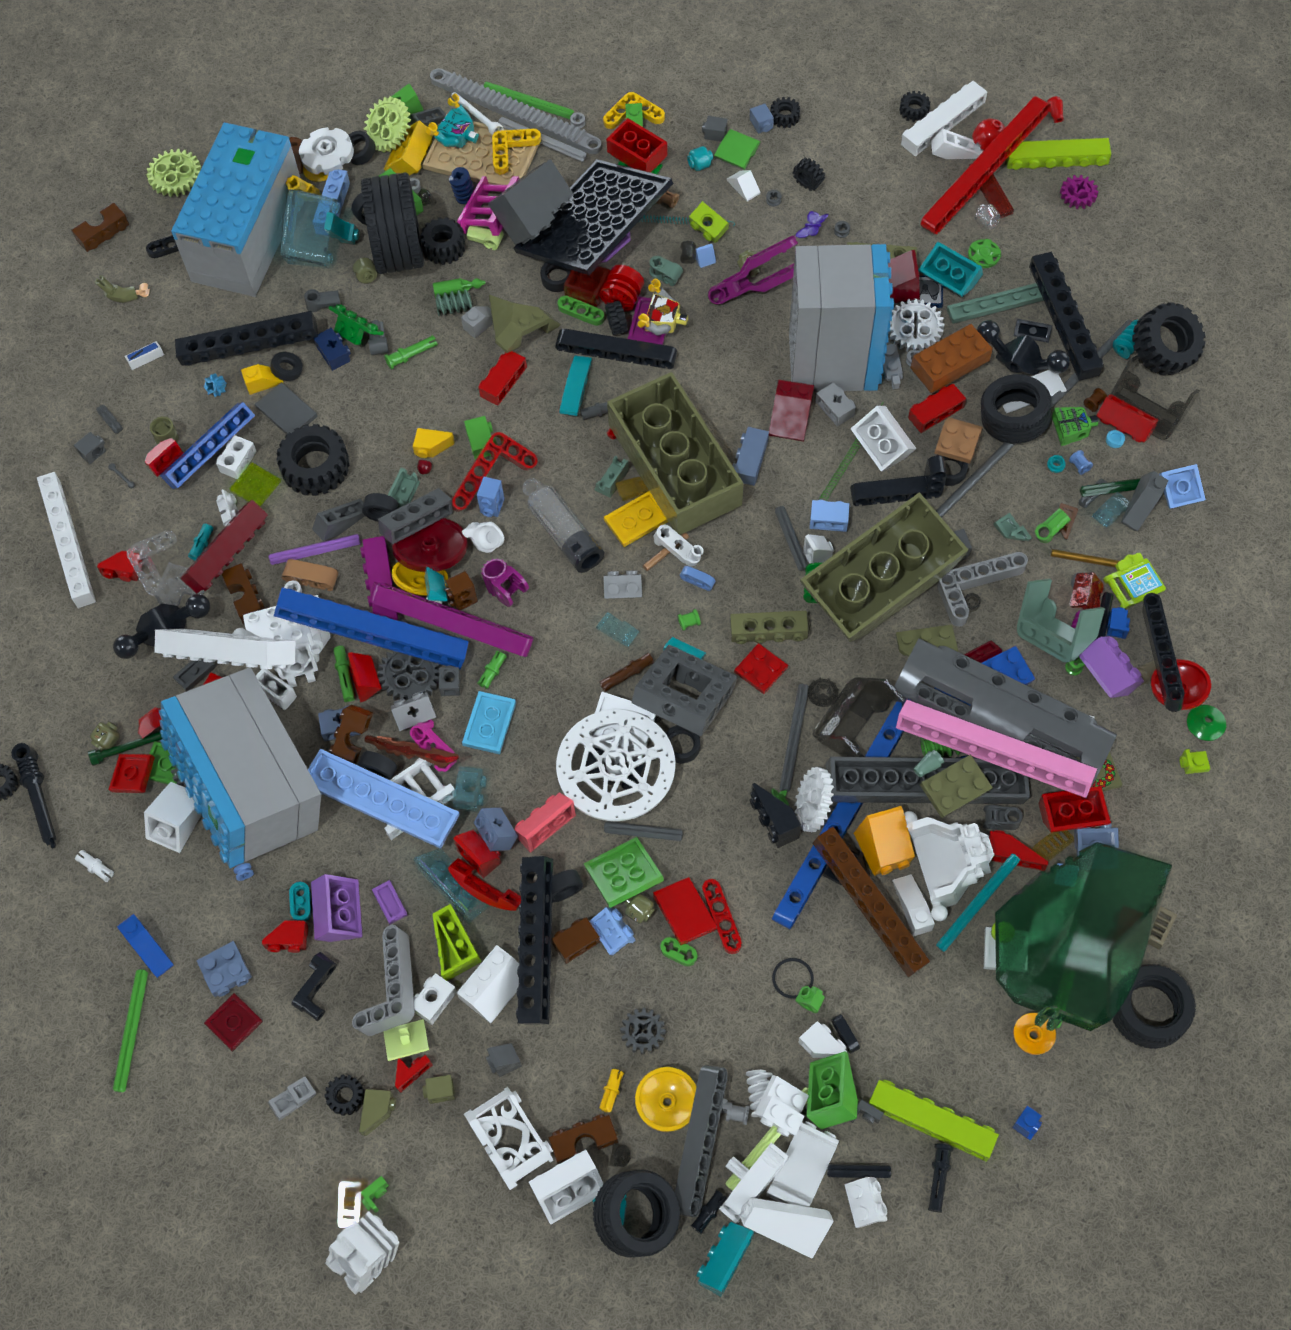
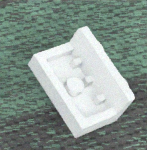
(866, 1201)

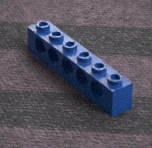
(207, 445)

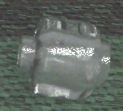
(987, 216)

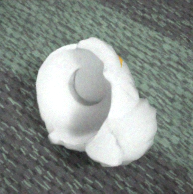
(484, 535)

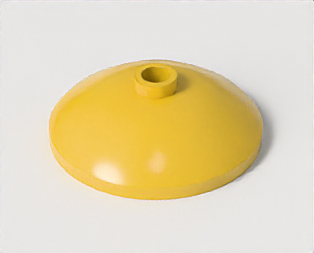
(411, 580)
(662, 1085)

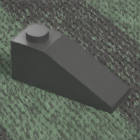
(1144, 499)
(337, 519)

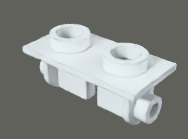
(227, 503)

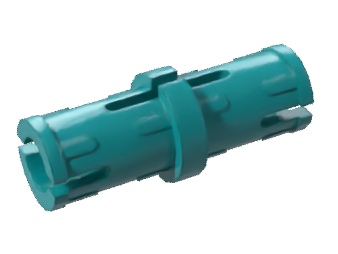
(200, 541)

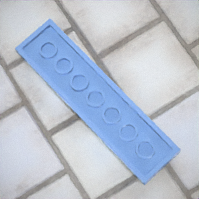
(382, 799)

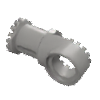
(735, 1112)

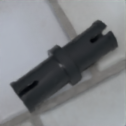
(708, 1212)

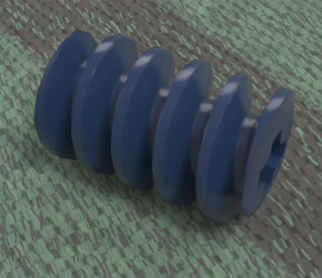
(461, 185)

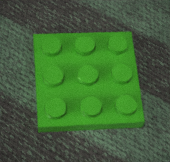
(623, 872)

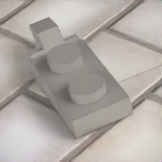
(892, 367)

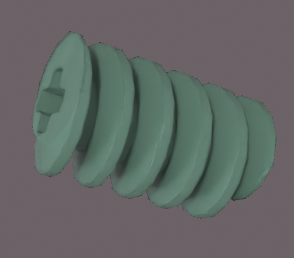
(453, 302)

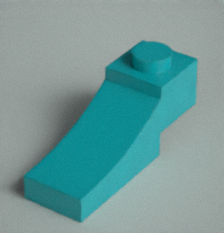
(340, 229)

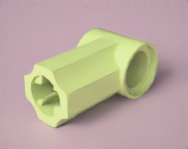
(484, 236)

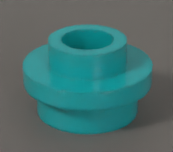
(1056, 459)

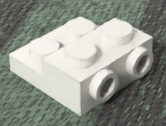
(782, 1106)

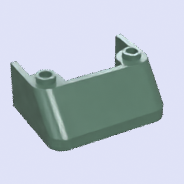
(1042, 629)

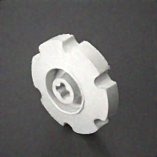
(326, 150)

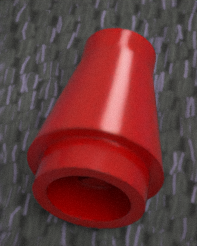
(1056, 108)

